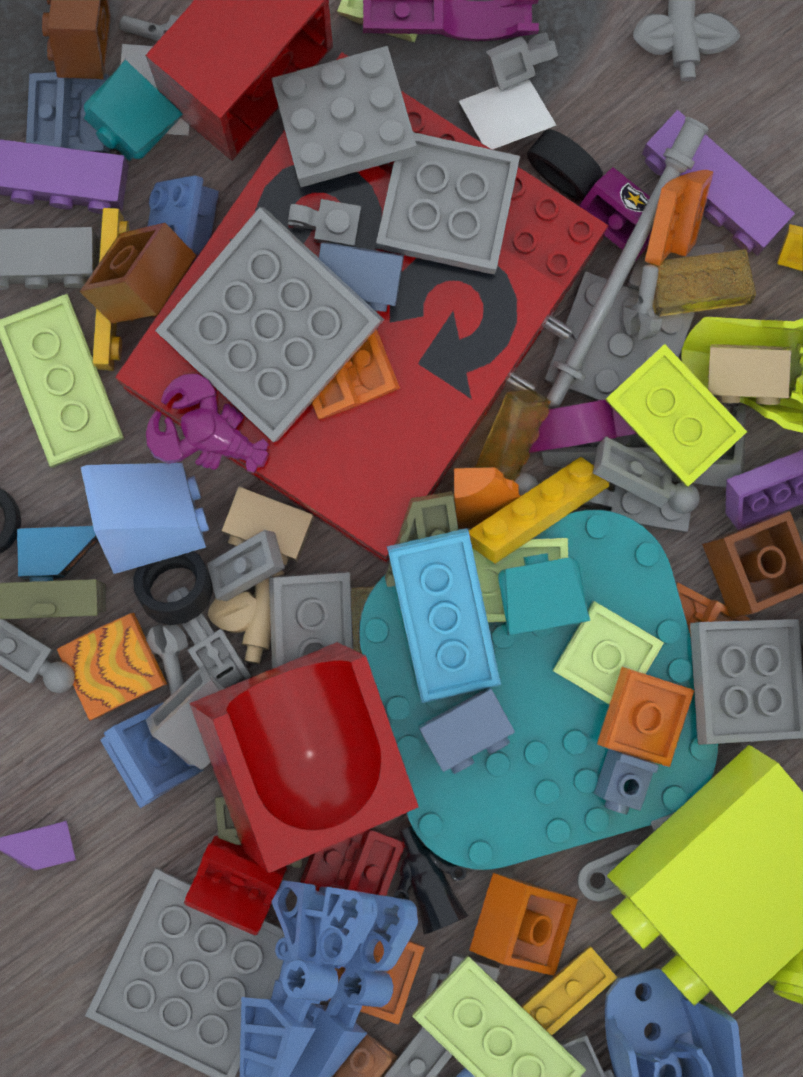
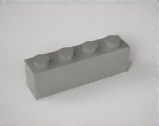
(47, 256)

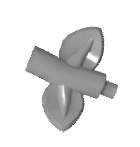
(685, 35)

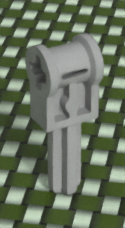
(212, 648)

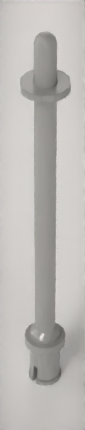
(677, 161)

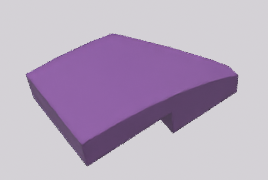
(40, 846)

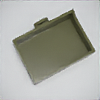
(52, 599)

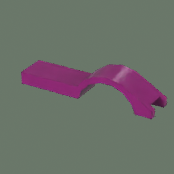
(451, 18)
(580, 425)

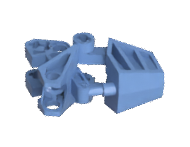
(323, 934)

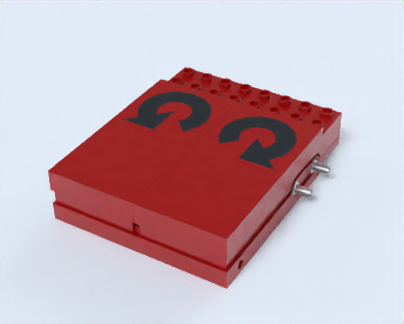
(447, 340)

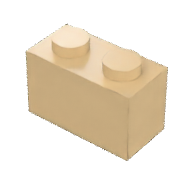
(749, 373)
(255, 513)

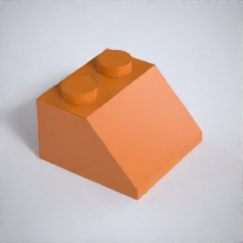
(523, 925)

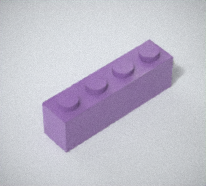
(62, 176)
(734, 194)

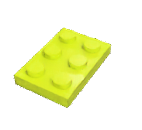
(676, 415)

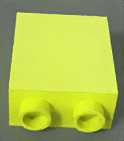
(722, 882)

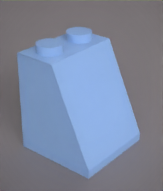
(144, 512)

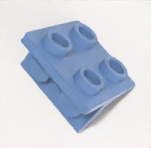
(186, 209)

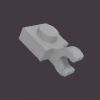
(515, 59)
(333, 222)

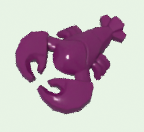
(202, 429)

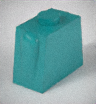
(130, 113)
(542, 594)

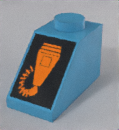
(52, 550)

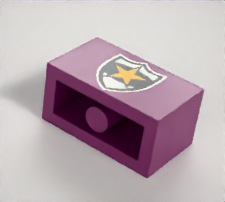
(618, 205)

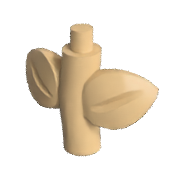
(249, 615)

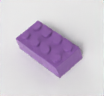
(765, 490)

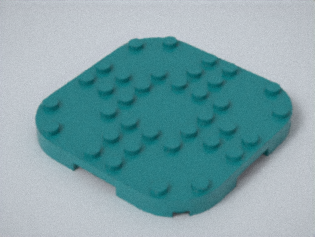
(542, 784)

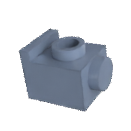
(615, 772)

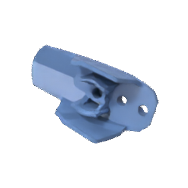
(683, 1036)

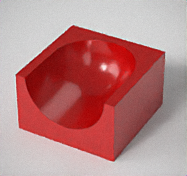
(222, 60)
(304, 755)

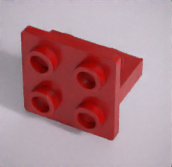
(233, 887)

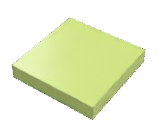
(601, 650)

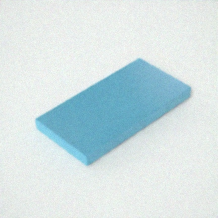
(444, 615)

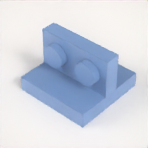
(144, 761)

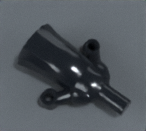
(432, 892)

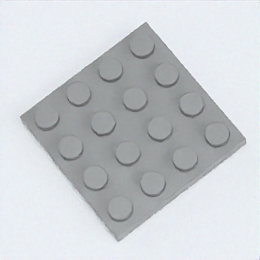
(269, 324)
(183, 979)

